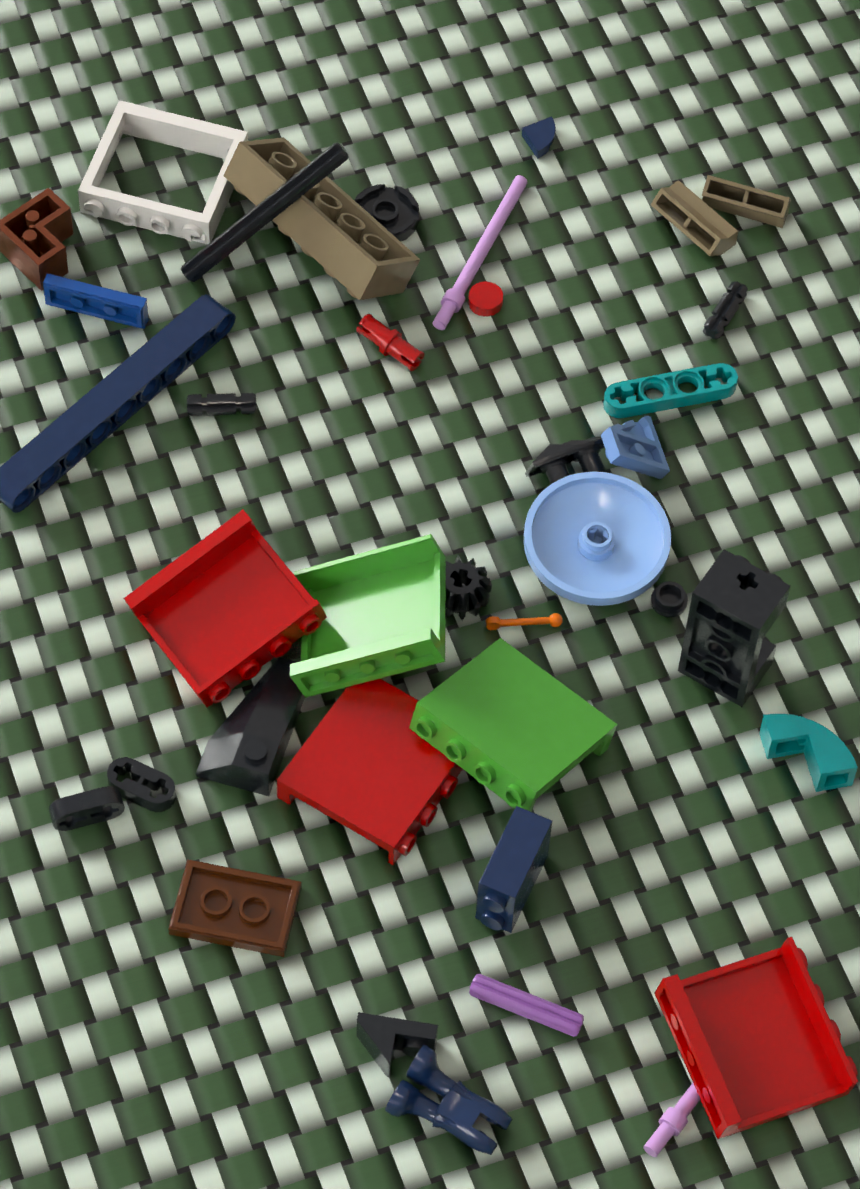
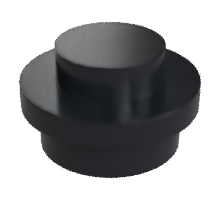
(669, 599)

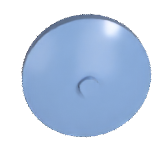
(597, 538)

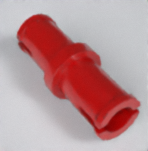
(390, 342)

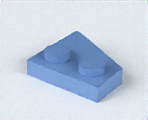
(636, 447)

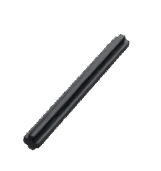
(265, 212)

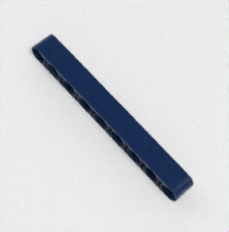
(113, 402)

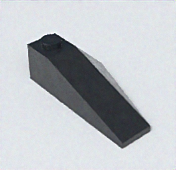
(256, 734)

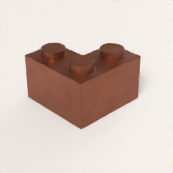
(34, 236)

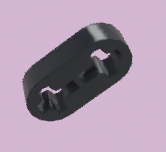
(143, 781)
(86, 808)

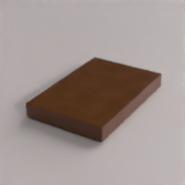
(235, 908)

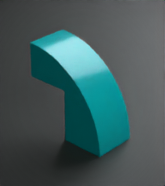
(825, 753)

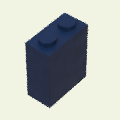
(513, 870)

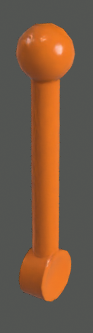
(495, 623)

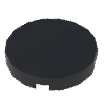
(392, 208)

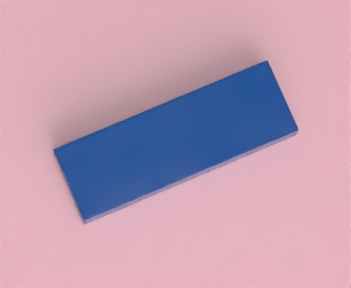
(95, 301)

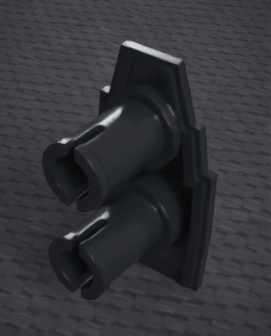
(557, 456)

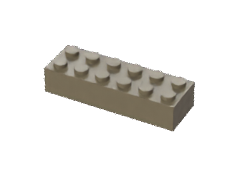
(324, 221)

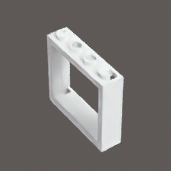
(169, 130)

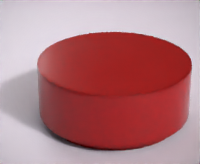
(485, 299)

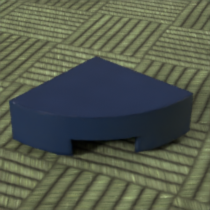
(540, 136)

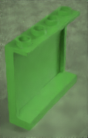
(380, 616)
(511, 724)

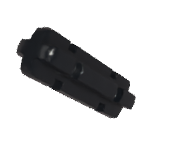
(725, 310)
(221, 404)

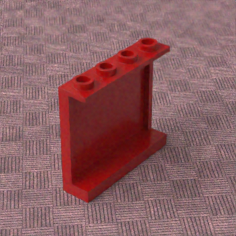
(225, 609)
(371, 768)
(757, 1039)

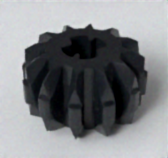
(466, 588)

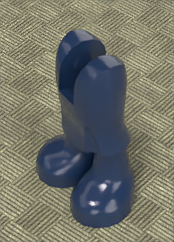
(457, 1109)

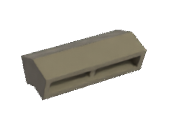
(746, 201)
(695, 219)

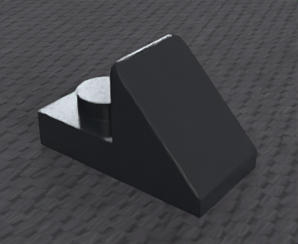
(386, 1034)

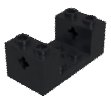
(728, 627)

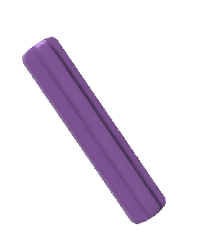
(526, 1005)

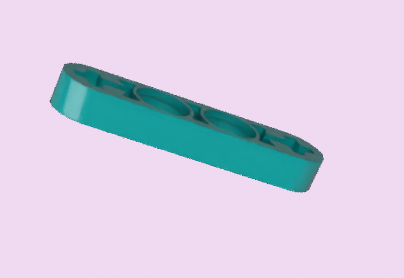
(672, 395)

